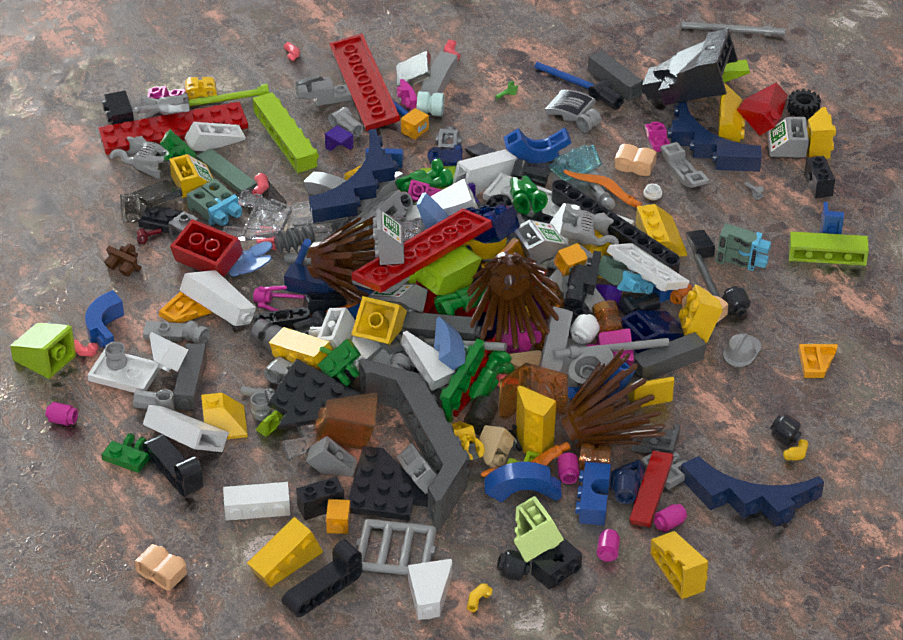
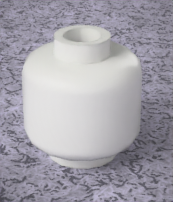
(584, 329)

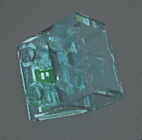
(577, 160)

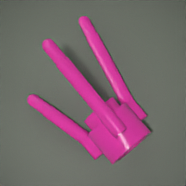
(264, 295)

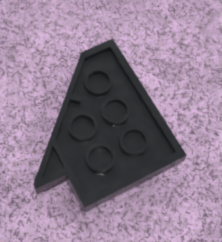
(304, 393)
(383, 487)

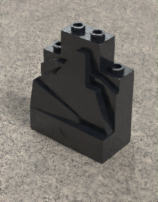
(693, 71)

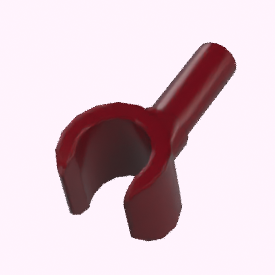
(143, 235)

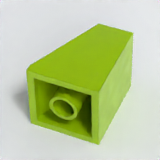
(450, 271)
(45, 348)

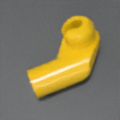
(796, 453)
(474, 596)

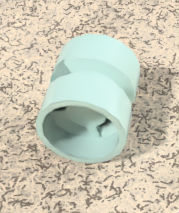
(428, 103)

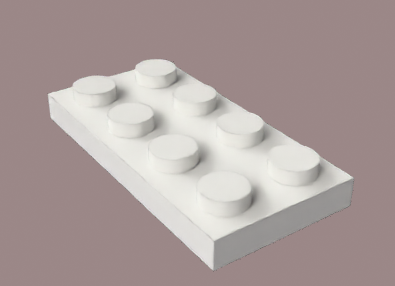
(647, 267)

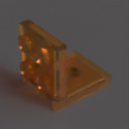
(535, 379)

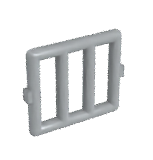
(389, 526)

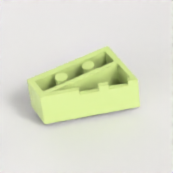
(535, 529)

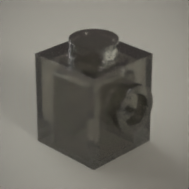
(130, 207)

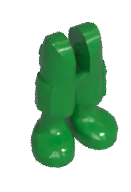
(436, 177)
(526, 191)
(449, 303)
(486, 382)

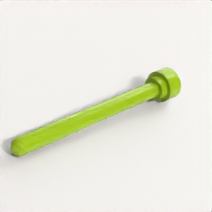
(261, 90)

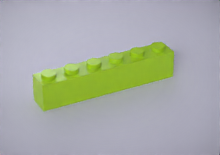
(285, 132)

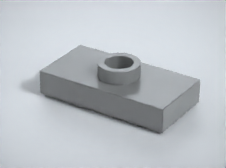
(167, 330)

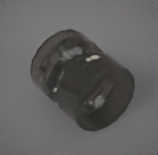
(481, 413)

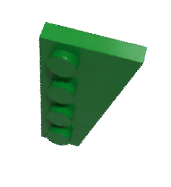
(460, 381)

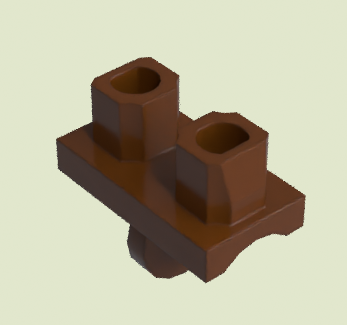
(124, 256)

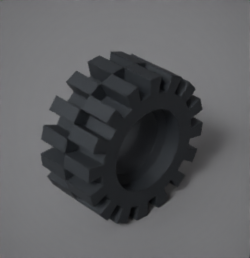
(803, 103)

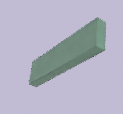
(226, 170)

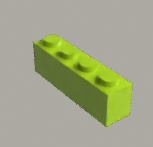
(828, 248)

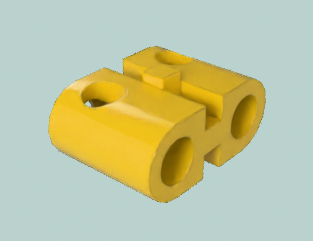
(199, 88)

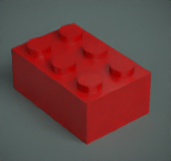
(206, 248)

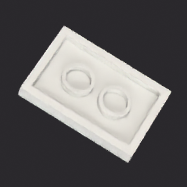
(136, 375)

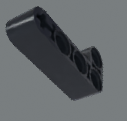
(182, 473)
(325, 582)

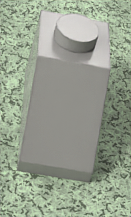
(331, 458)

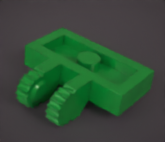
(175, 146)
(339, 360)
(126, 456)

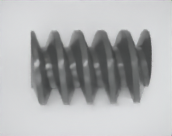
(293, 239)

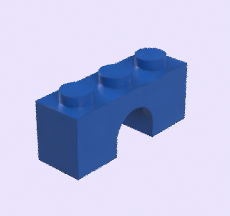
(592, 504)

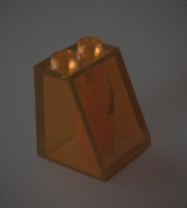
(348, 420)

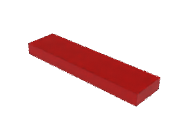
(651, 488)

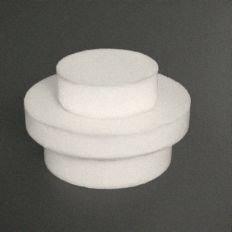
(652, 192)

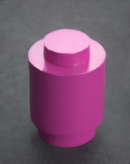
(61, 414)
(568, 468)
(670, 517)
(608, 545)

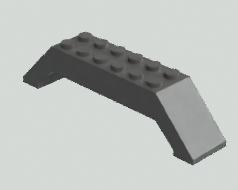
(428, 428)

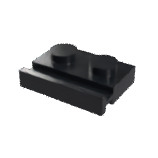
(158, 218)

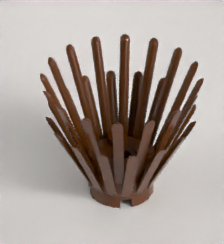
(335, 261)
(510, 282)
(604, 422)

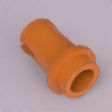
(677, 295)

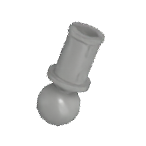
(603, 197)

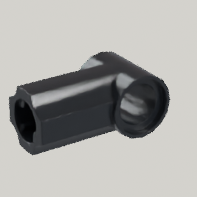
(604, 92)
(537, 175)
(646, 303)
(315, 321)

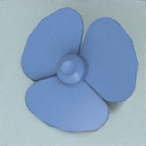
(250, 261)

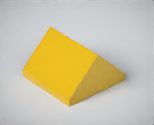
(661, 388)

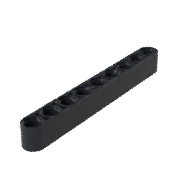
(624, 231)

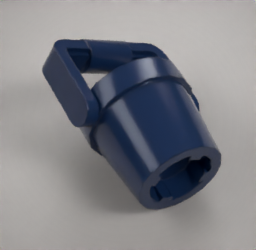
(626, 481)

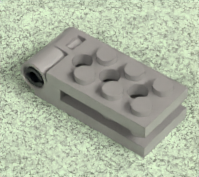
(392, 204)

